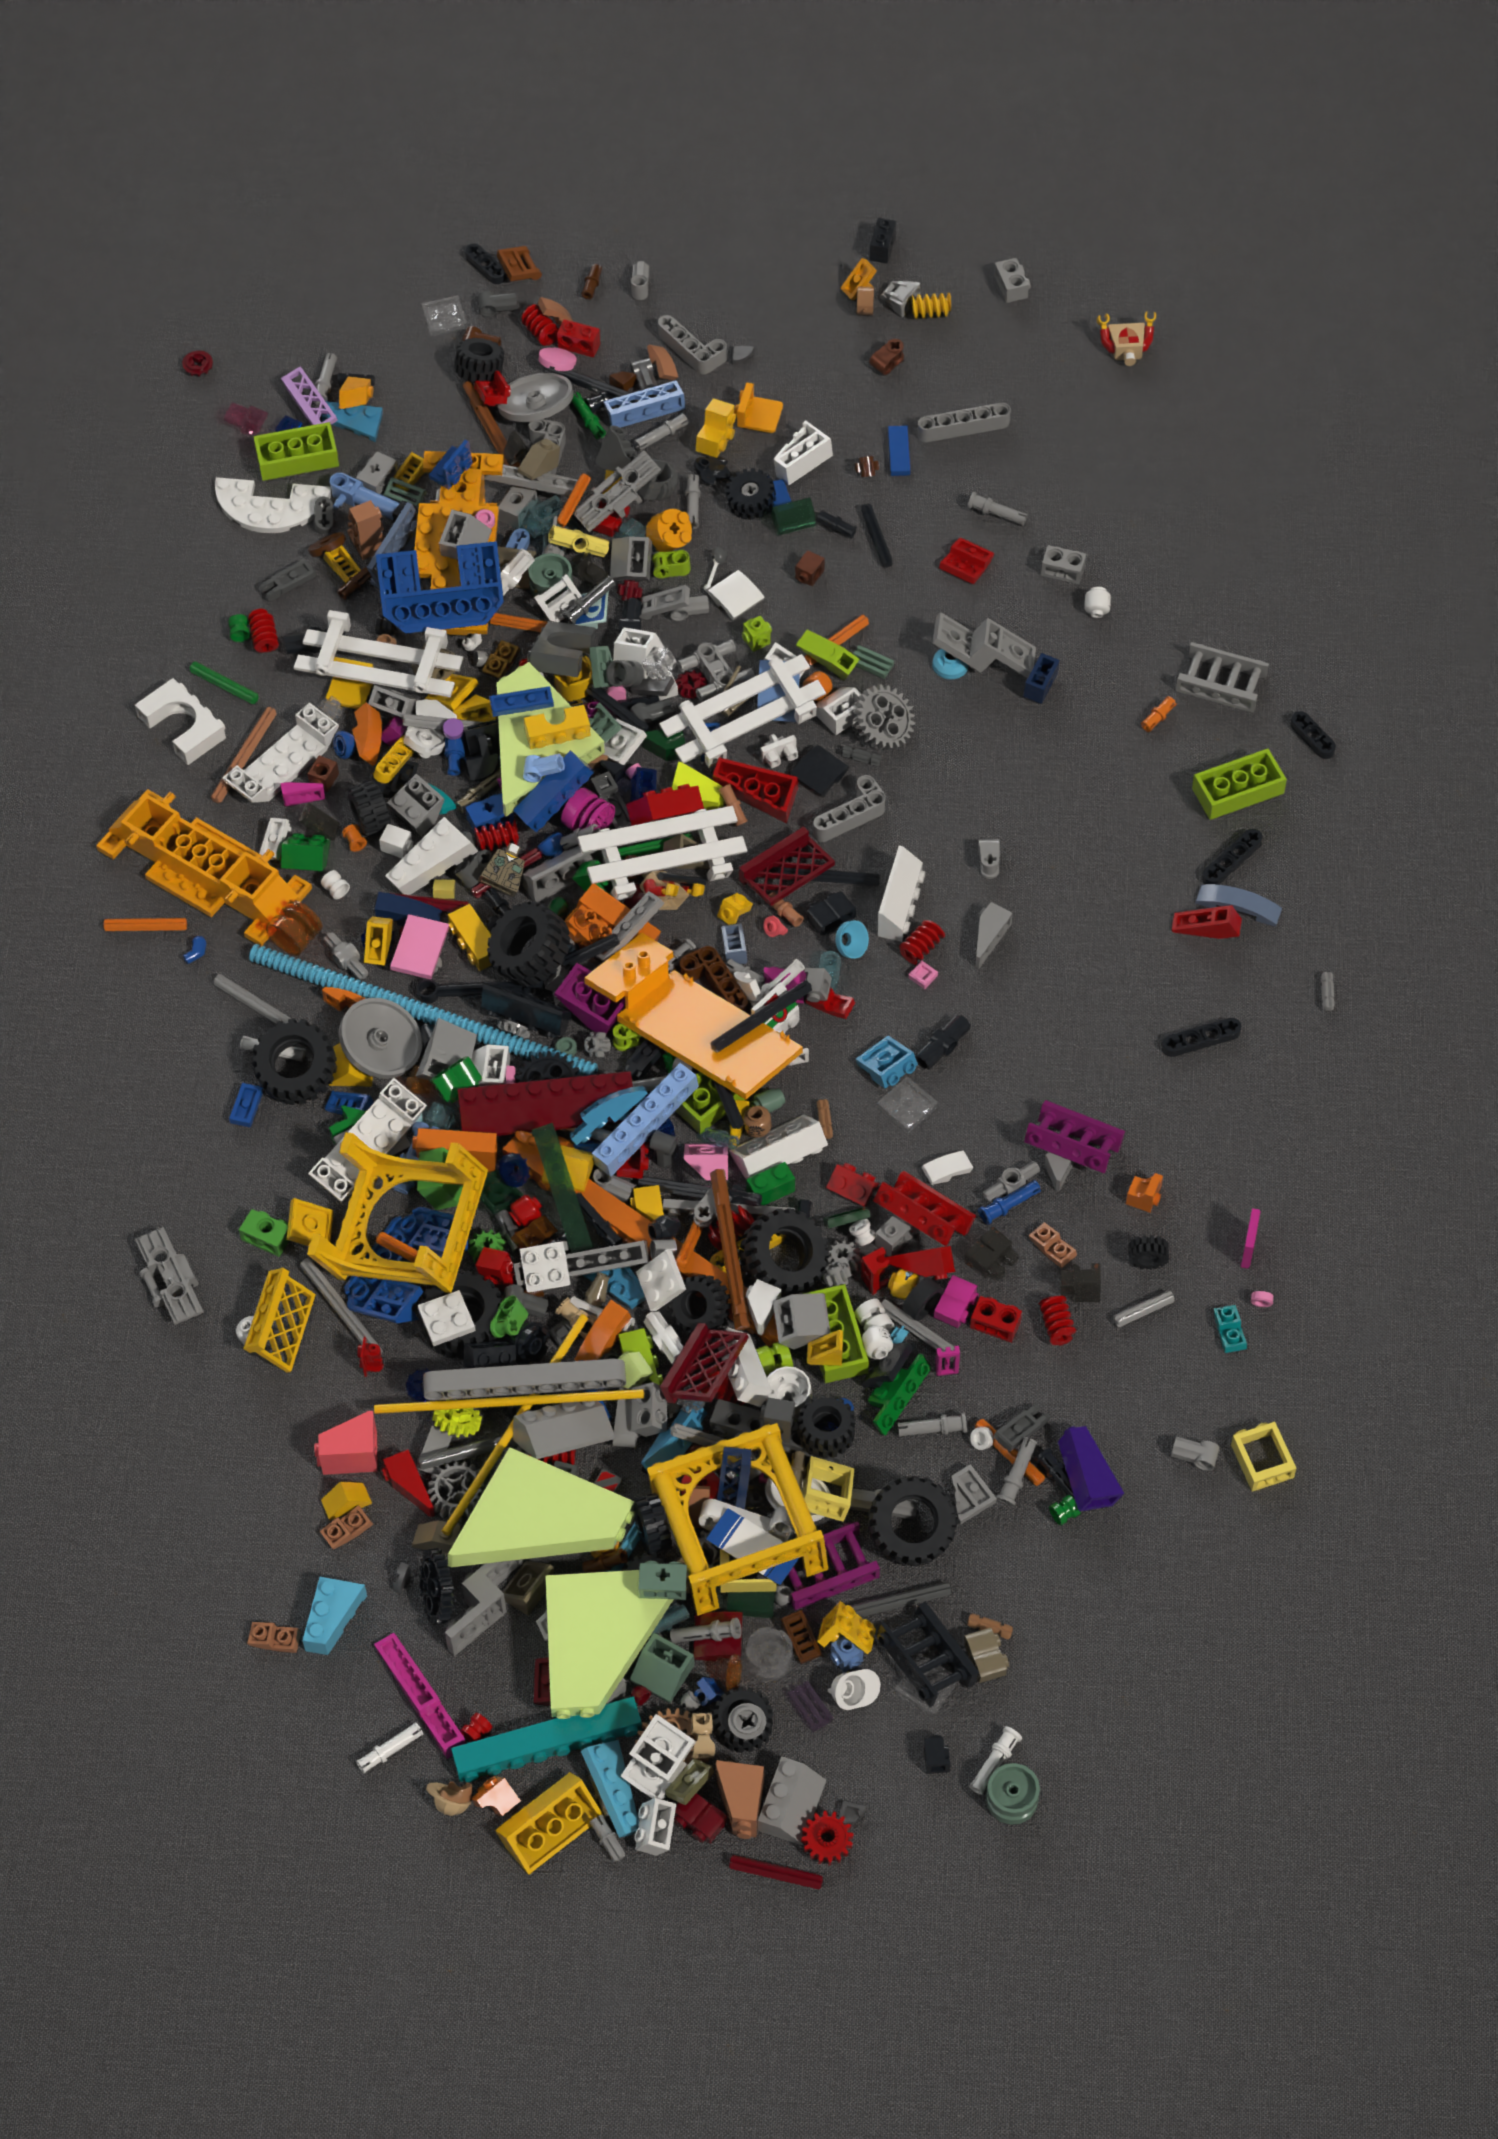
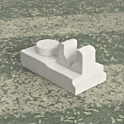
(275, 836)

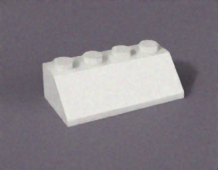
(900, 895)
(782, 1144)

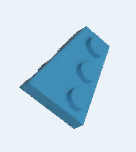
(360, 419)
(623, 1286)

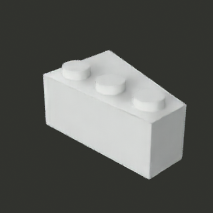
(802, 454)

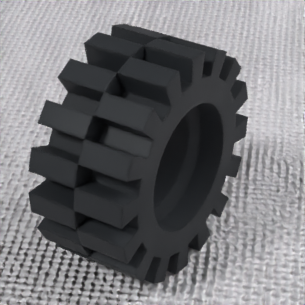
(1148, 1252)

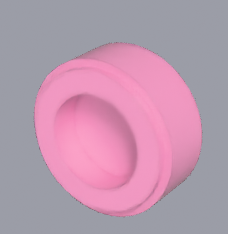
(486, 517)
(617, 693)
(1262, 1299)

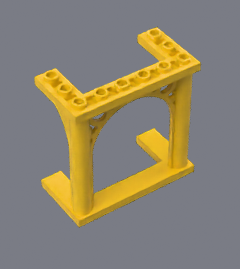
(428, 1268)
(704, 1580)

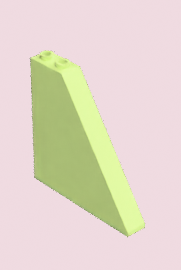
(514, 743)
(539, 1513)
(595, 1636)

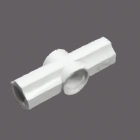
(512, 572)
(664, 1335)

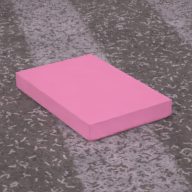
(419, 947)

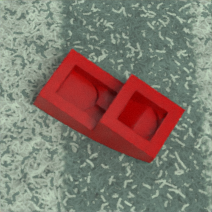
(835, 1005)

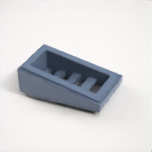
(734, 944)

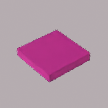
(1250, 1238)

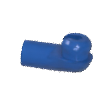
(197, 951)

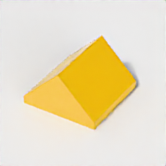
(347, 1073)
(579, 1165)

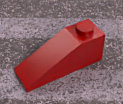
(1210, 922)
(927, 1263)
(406, 1480)

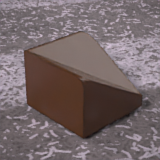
(623, 380)

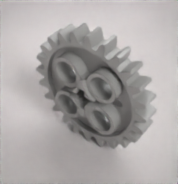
(898, 725)

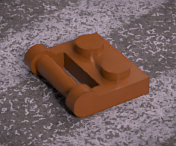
(514, 266)

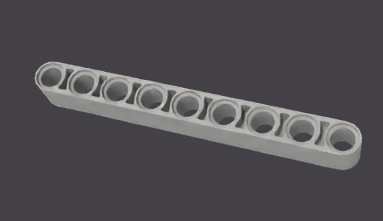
(524, 1379)

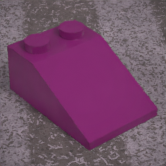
(587, 1004)

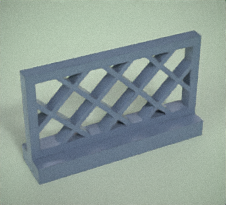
(399, 539)

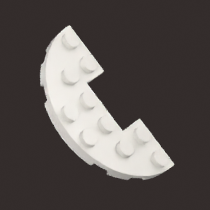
(267, 513)

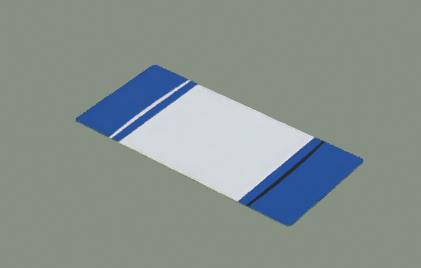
(742, 1538)

